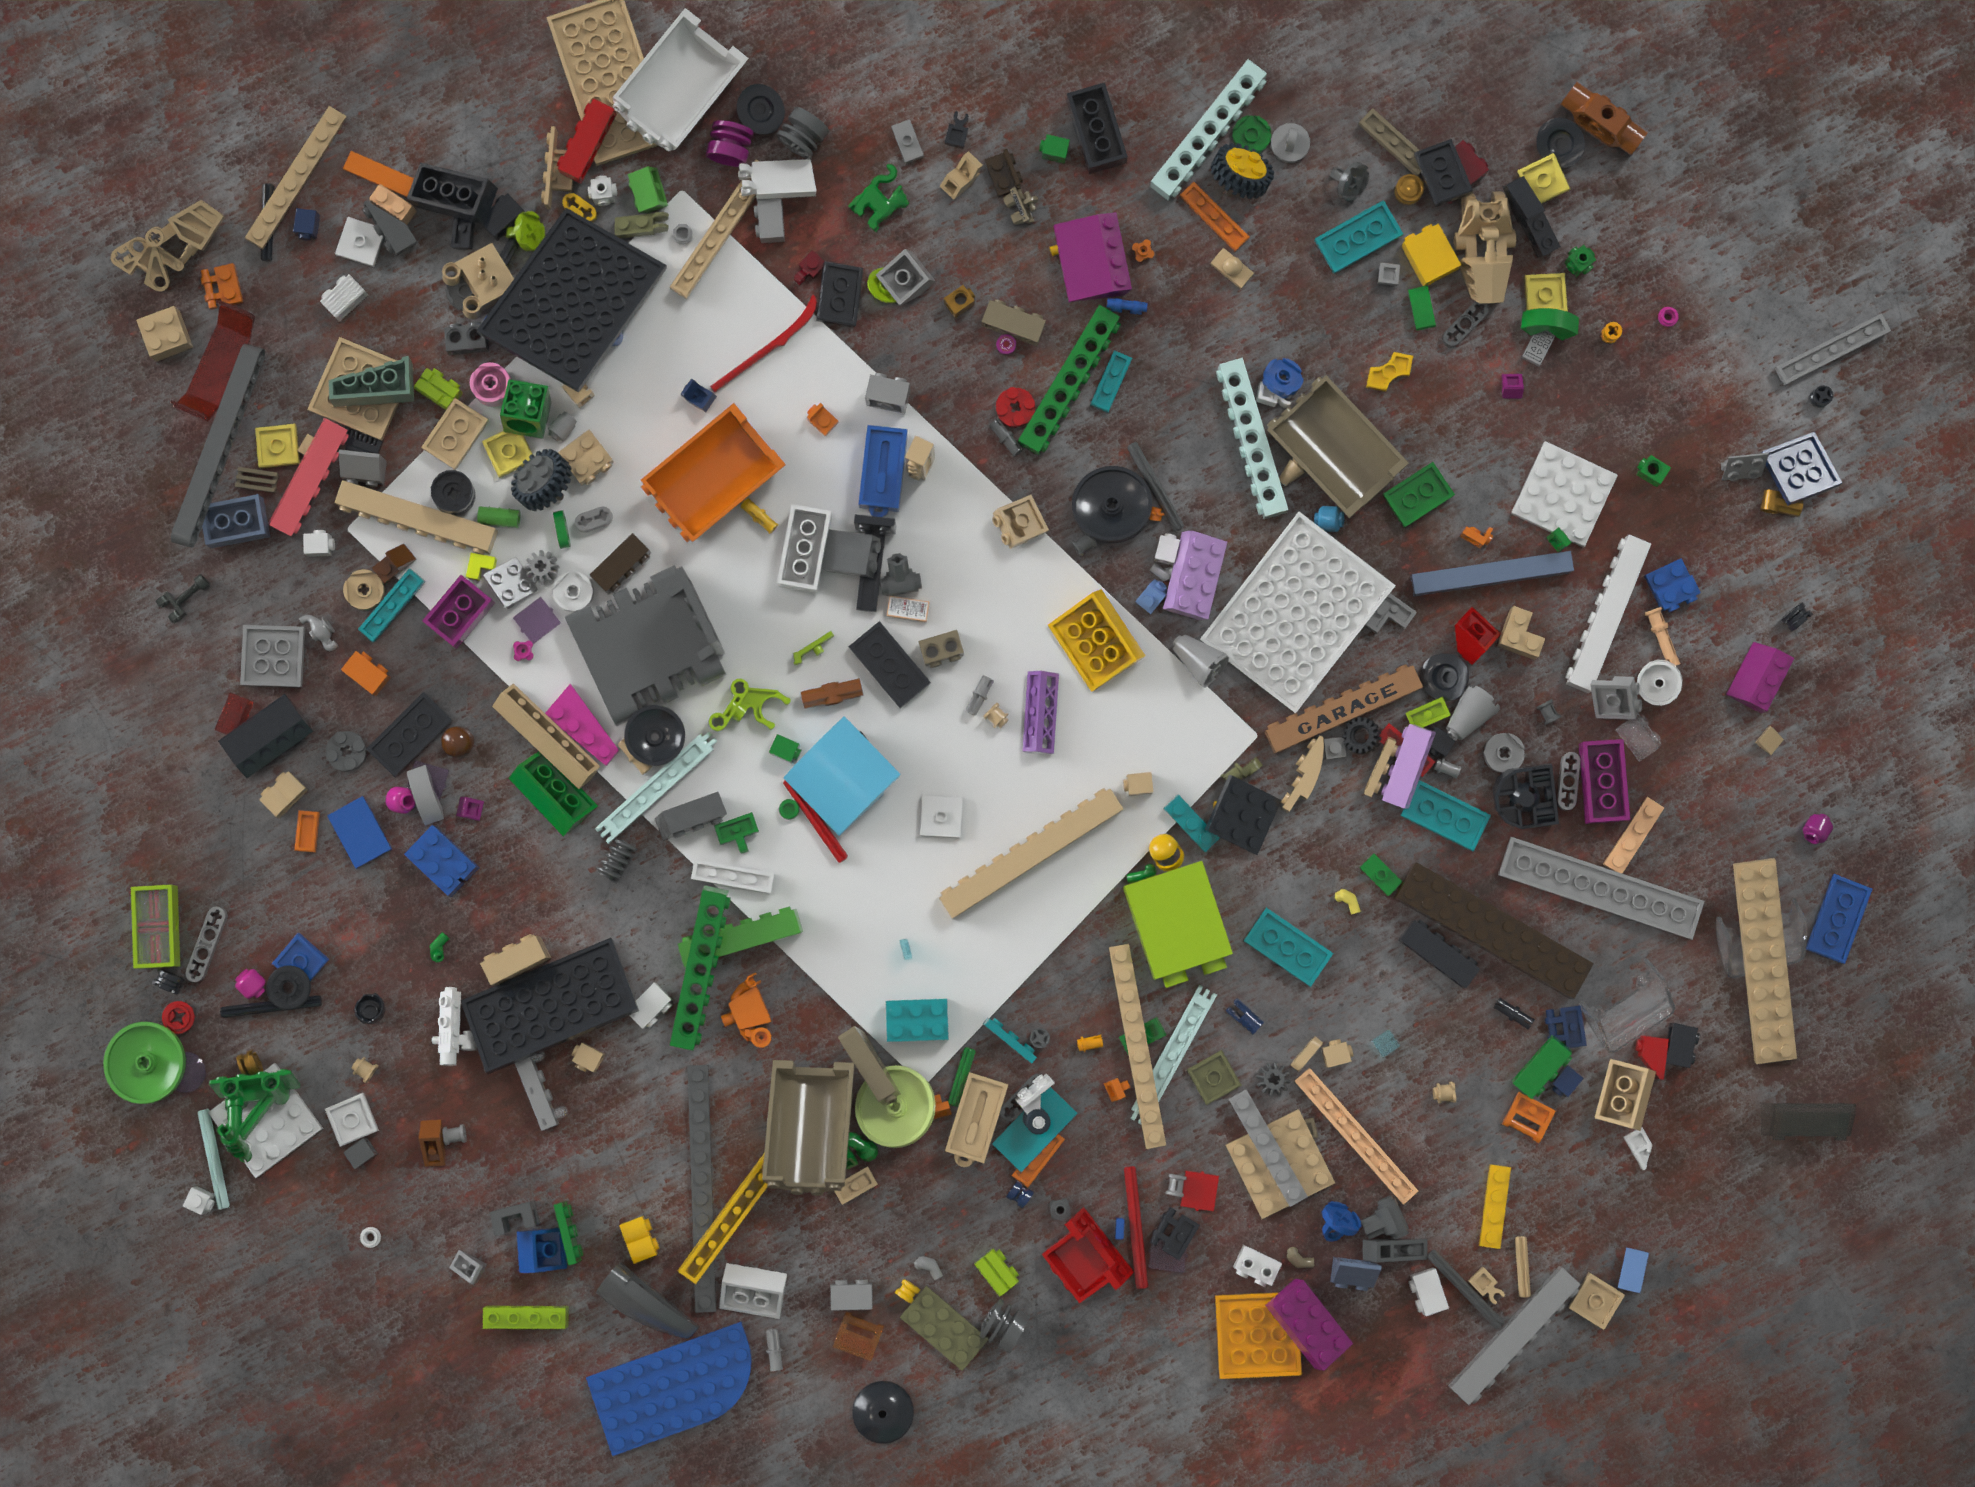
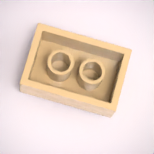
(515, 959)
(1625, 1094)

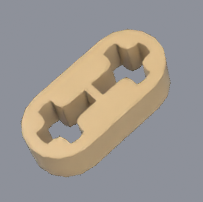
(1307, 1052)

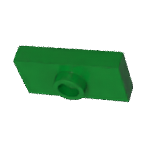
(1558, 540)
(1380, 874)

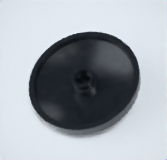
(1112, 504)

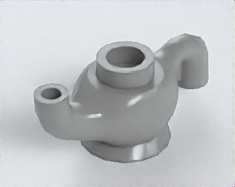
(321, 631)

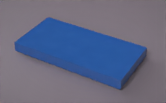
(1838, 919)

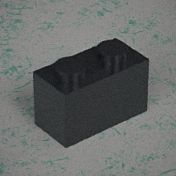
(502, 216)
(1681, 1045)

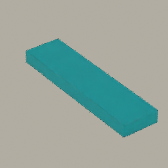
(391, 605)

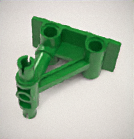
(238, 1092)

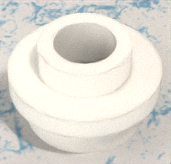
(364, 1237)

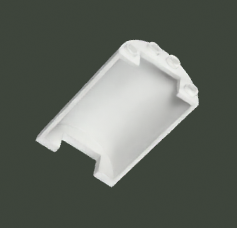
(676, 83)

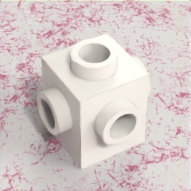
(603, 197)

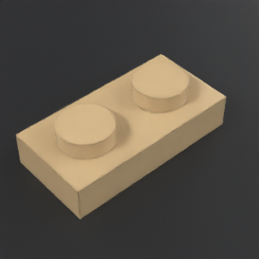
(856, 1185)

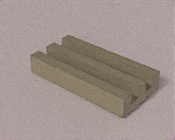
(240, 477)

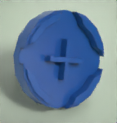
(1340, 1220)

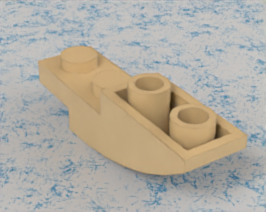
(1309, 768)

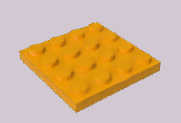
(1252, 1339)

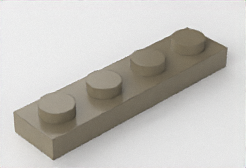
(1391, 140)

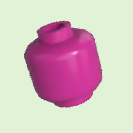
(400, 800)
(250, 983)

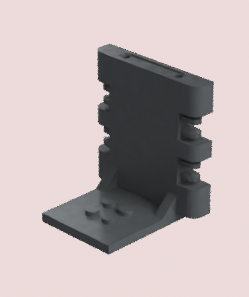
(648, 643)

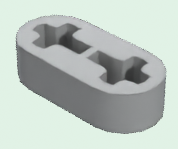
(592, 514)

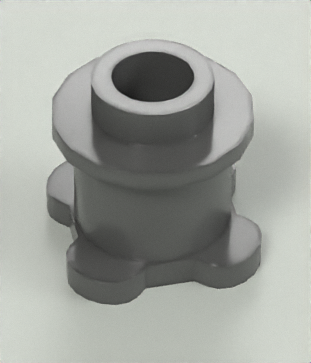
(1059, 1216)

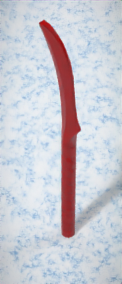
(778, 341)

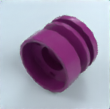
(729, 143)

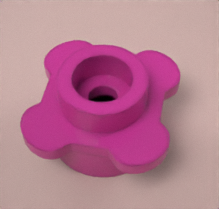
(518, 646)

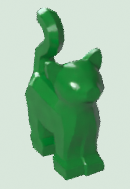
(877, 202)

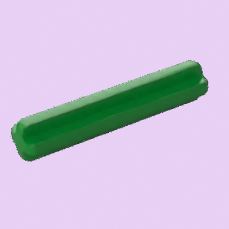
(961, 1076)

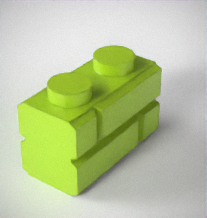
(438, 389)
(997, 1272)

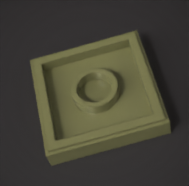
(1213, 1077)

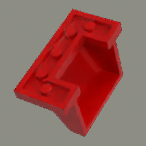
(1086, 1258)

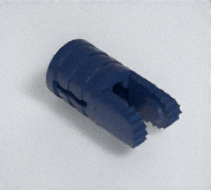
(1248, 1020)

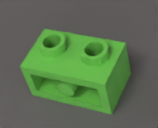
(647, 190)

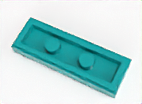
(1111, 381)

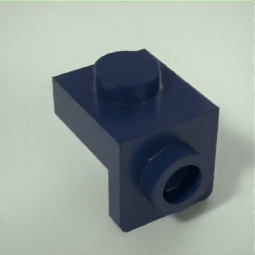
(698, 395)

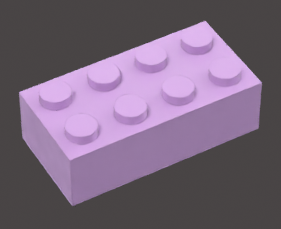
(1195, 575)

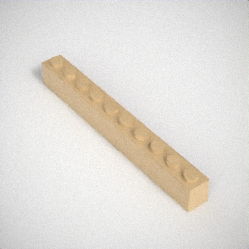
(1028, 855)

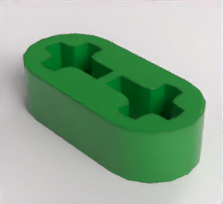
(561, 529)

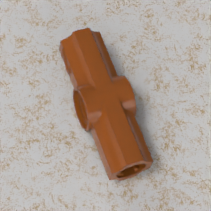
(832, 693)

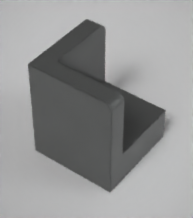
(360, 1153)

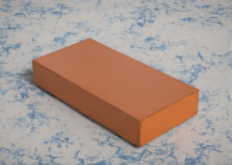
(307, 831)

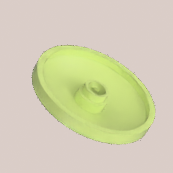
(902, 1120)

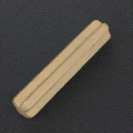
(1522, 1266)

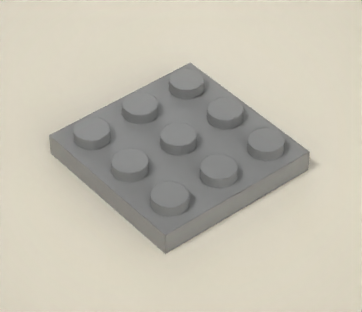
(272, 656)

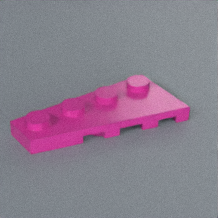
(578, 722)

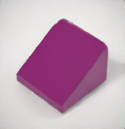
(1512, 386)
(470, 808)

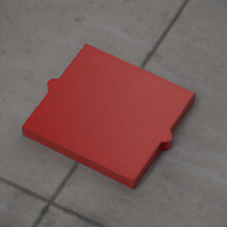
(1199, 1191)

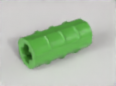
(499, 516)

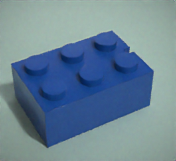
(441, 860)

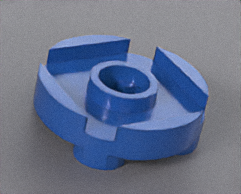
(1276, 384)

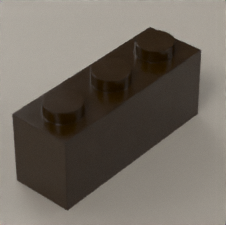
(621, 564)

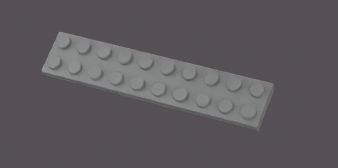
(1601, 888)

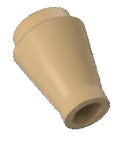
(1291, 472)

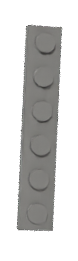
(1832, 349)
(1268, 1147)

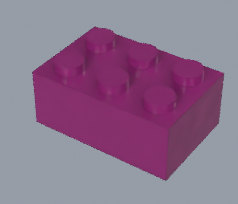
(458, 611)

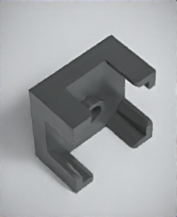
(500, 1216)

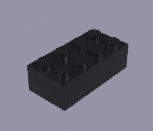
(1096, 128)
(452, 193)

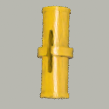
(759, 515)

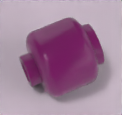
(1817, 828)

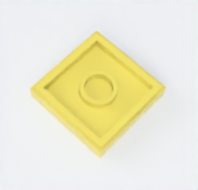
(1545, 178)
(1545, 291)
(277, 446)
(507, 452)

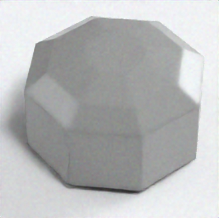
(682, 234)

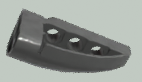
(625, 1294)

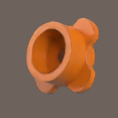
(1140, 256)

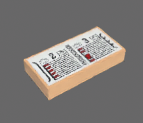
(908, 608)

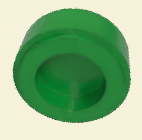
(789, 809)

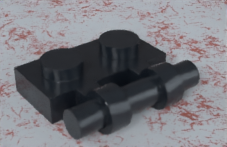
(1180, 1236)

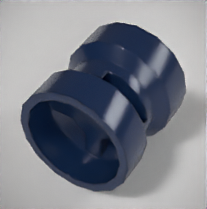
(1024, 1196)

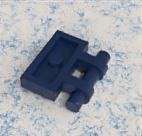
(1572, 1026)

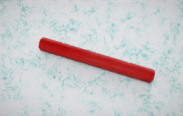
(819, 825)

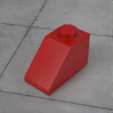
(1653, 1054)

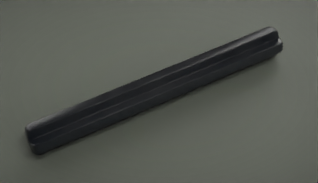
(263, 1007)

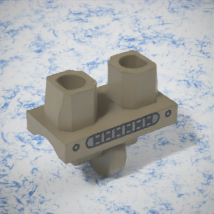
(1017, 198)

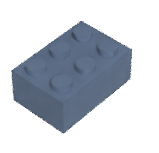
(235, 521)

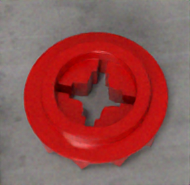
(169, 1015)

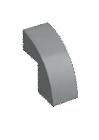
(424, 795)

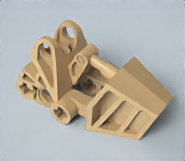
(192, 225)
(1487, 275)

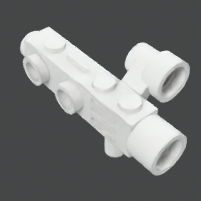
(449, 1028)

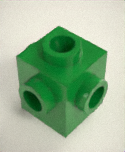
(1577, 266)

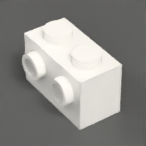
(1256, 1265)

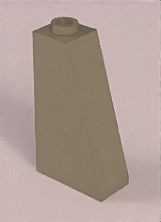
(869, 1065)

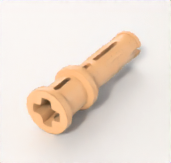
(1660, 627)

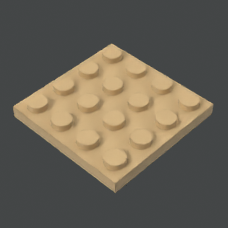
(367, 419)
(1299, 1150)

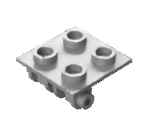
(1744, 466)
(510, 582)

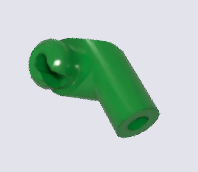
(1141, 875)
(436, 948)

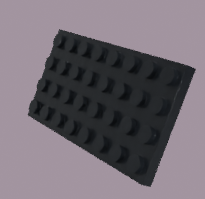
(549, 1005)

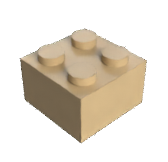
(164, 333)

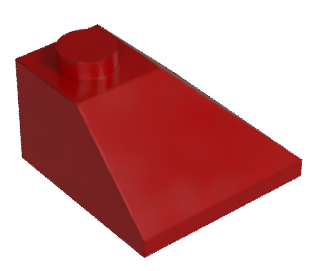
(1474, 635)

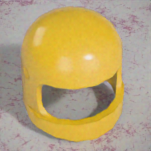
(1162, 848)

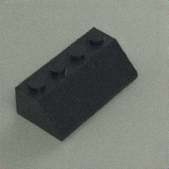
(265, 736)

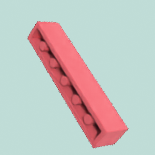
(308, 476)

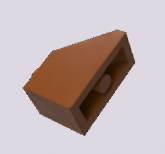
(432, 1143)

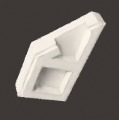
(1640, 1146)

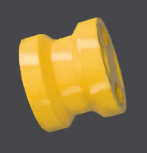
(907, 1291)

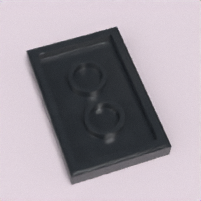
(1443, 173)
(839, 294)

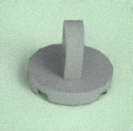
(1290, 143)

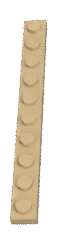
(1137, 1046)

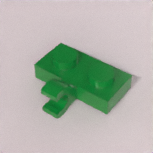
(736, 830)

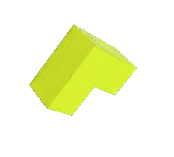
(477, 563)

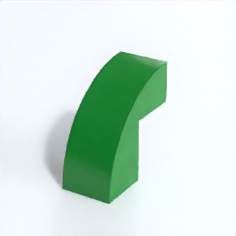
(1556, 321)

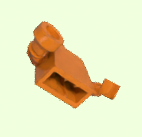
(749, 1011)

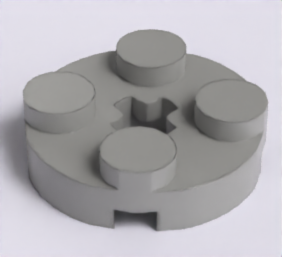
(1492, 754)

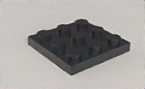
(1243, 815)

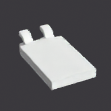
(778, 179)

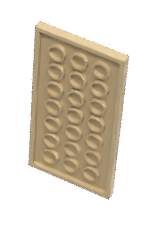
(598, 57)

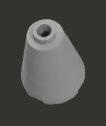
(1200, 659)
(1471, 712)

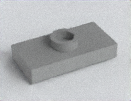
(907, 141)

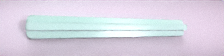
(213, 1159)

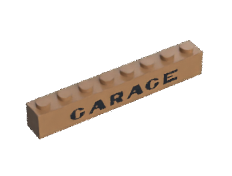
(1343, 709)

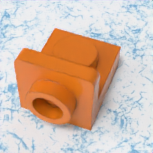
(821, 419)
(1474, 536)

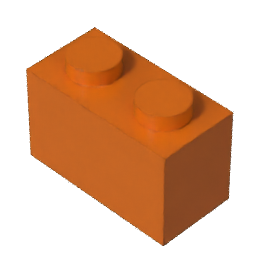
(365, 673)

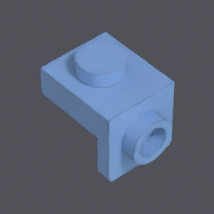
(1152, 596)

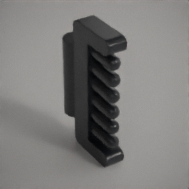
(361, 446)

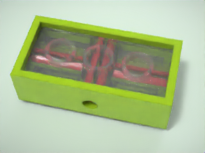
(155, 926)

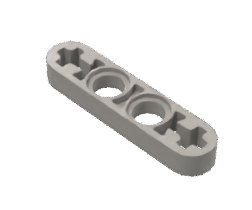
(202, 942)

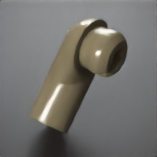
(1297, 1260)

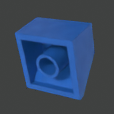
(540, 1250)

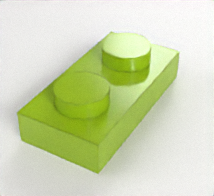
(1428, 713)

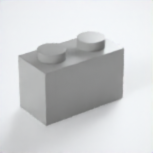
(770, 220)
(851, 1295)

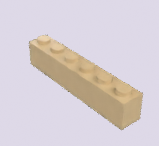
(546, 736)

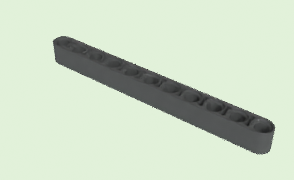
(218, 445)

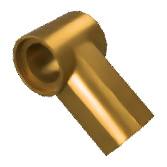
(1774, 503)

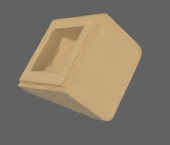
(1769, 740)

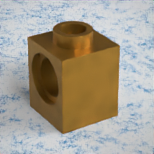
(957, 309)

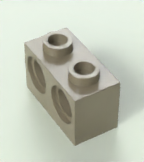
(939, 643)

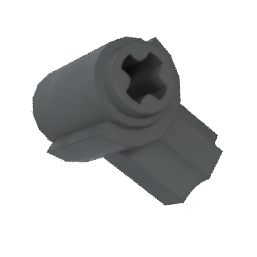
(900, 577)
(1386, 1220)

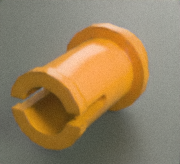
(1089, 1043)

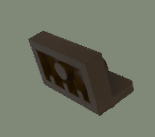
(1003, 173)

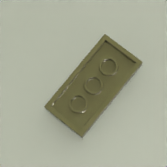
(944, 1328)

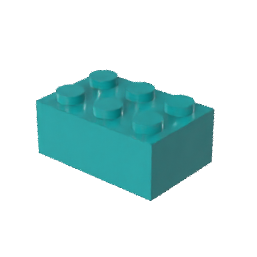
(917, 1020)

